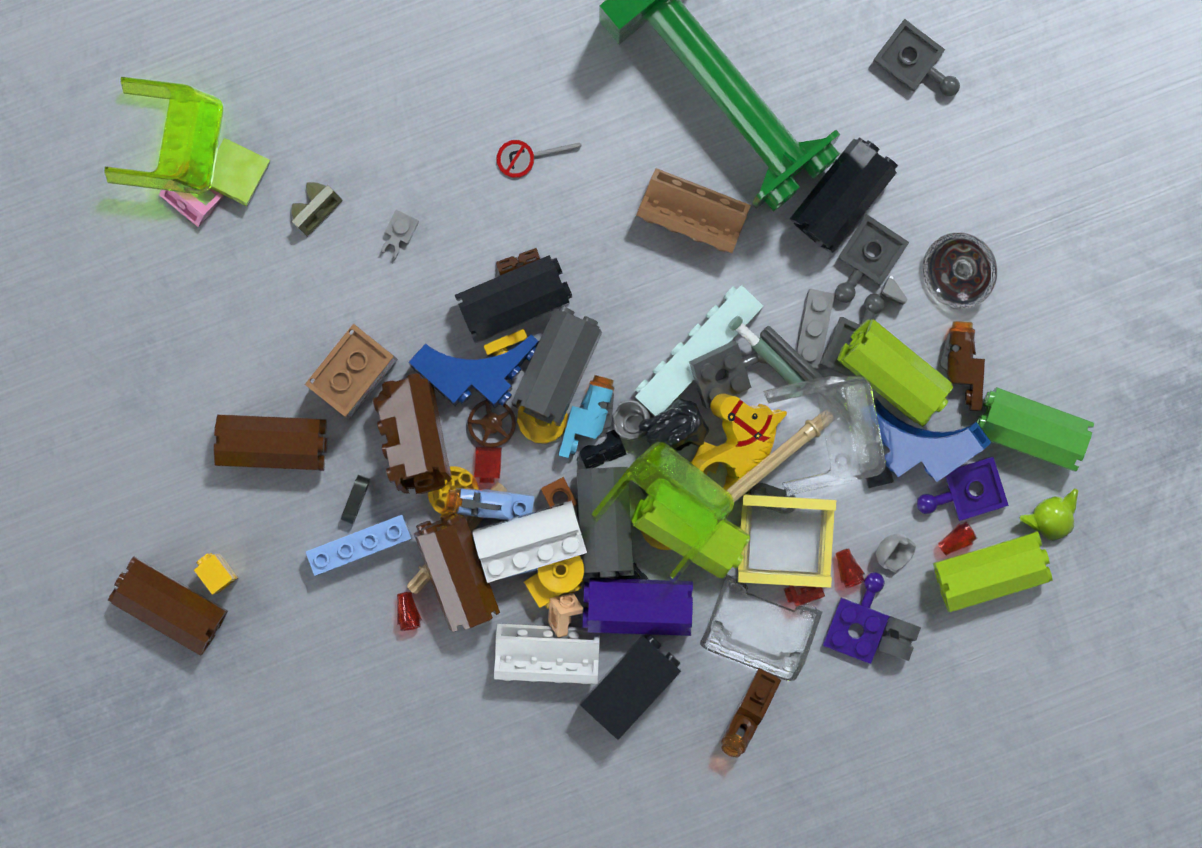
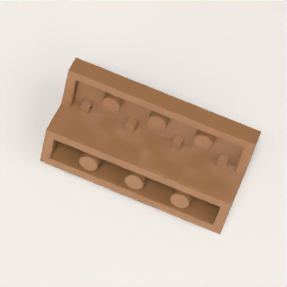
(693, 210)

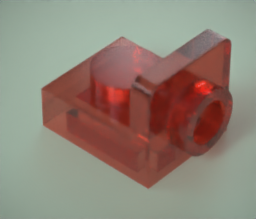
(488, 464)
(807, 594)

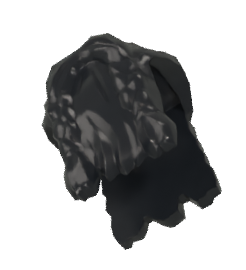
(676, 426)

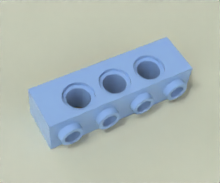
(359, 545)

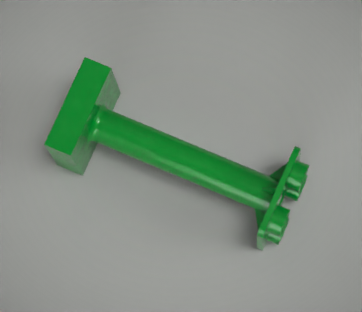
(729, 91)

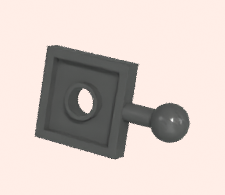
(913, 72)
(873, 267)
(844, 329)
(735, 378)

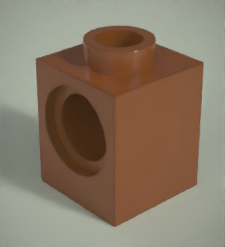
(558, 485)

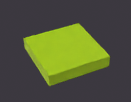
(238, 171)

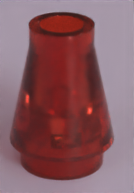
(958, 538)
(849, 569)
(407, 612)

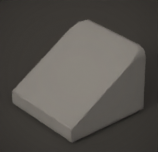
(893, 291)

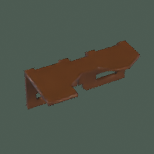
(513, 261)

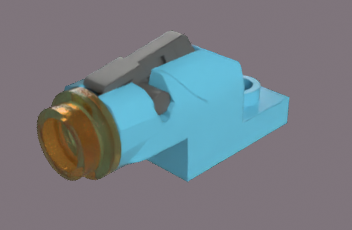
(592, 417)

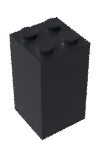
(631, 686)

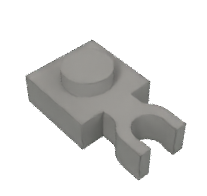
(400, 229)

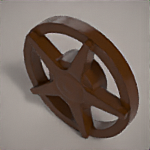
(491, 424)

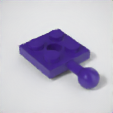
(964, 502)
(870, 619)

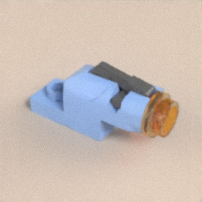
(488, 503)

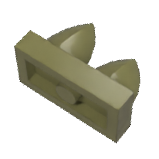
(322, 203)

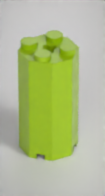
(895, 372)
(717, 555)
(992, 571)

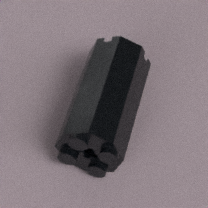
(844, 194)
(514, 298)

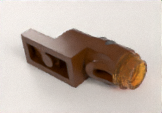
(961, 365)
(749, 713)

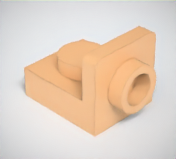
(560, 613)

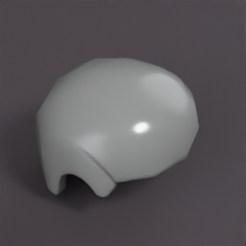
(628, 418)
(895, 552)

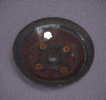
(945, 271)

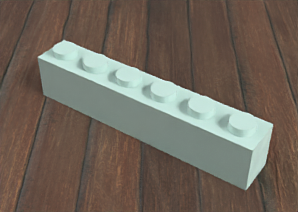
(677, 375)

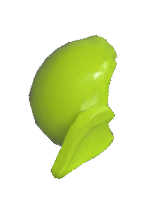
(1053, 516)

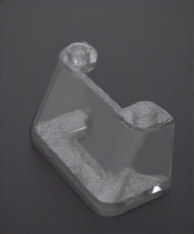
(760, 631)

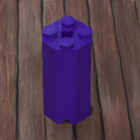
(638, 606)

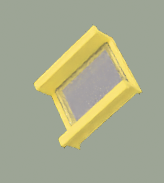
(787, 540)

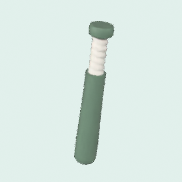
(766, 352)

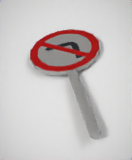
(517, 158)

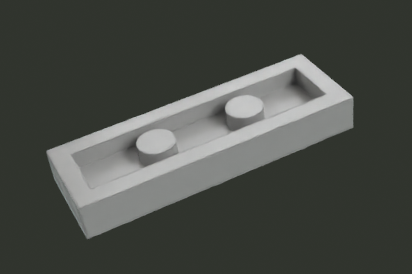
(815, 326)

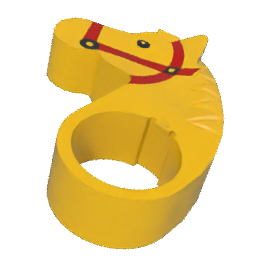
(748, 433)

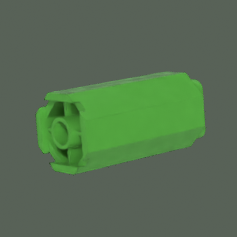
(1035, 428)

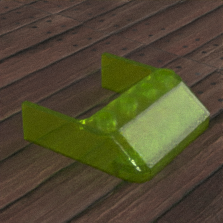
(187, 142)
(681, 490)

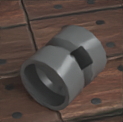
(899, 638)

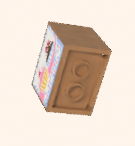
(351, 371)

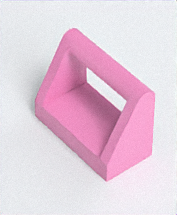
(190, 205)

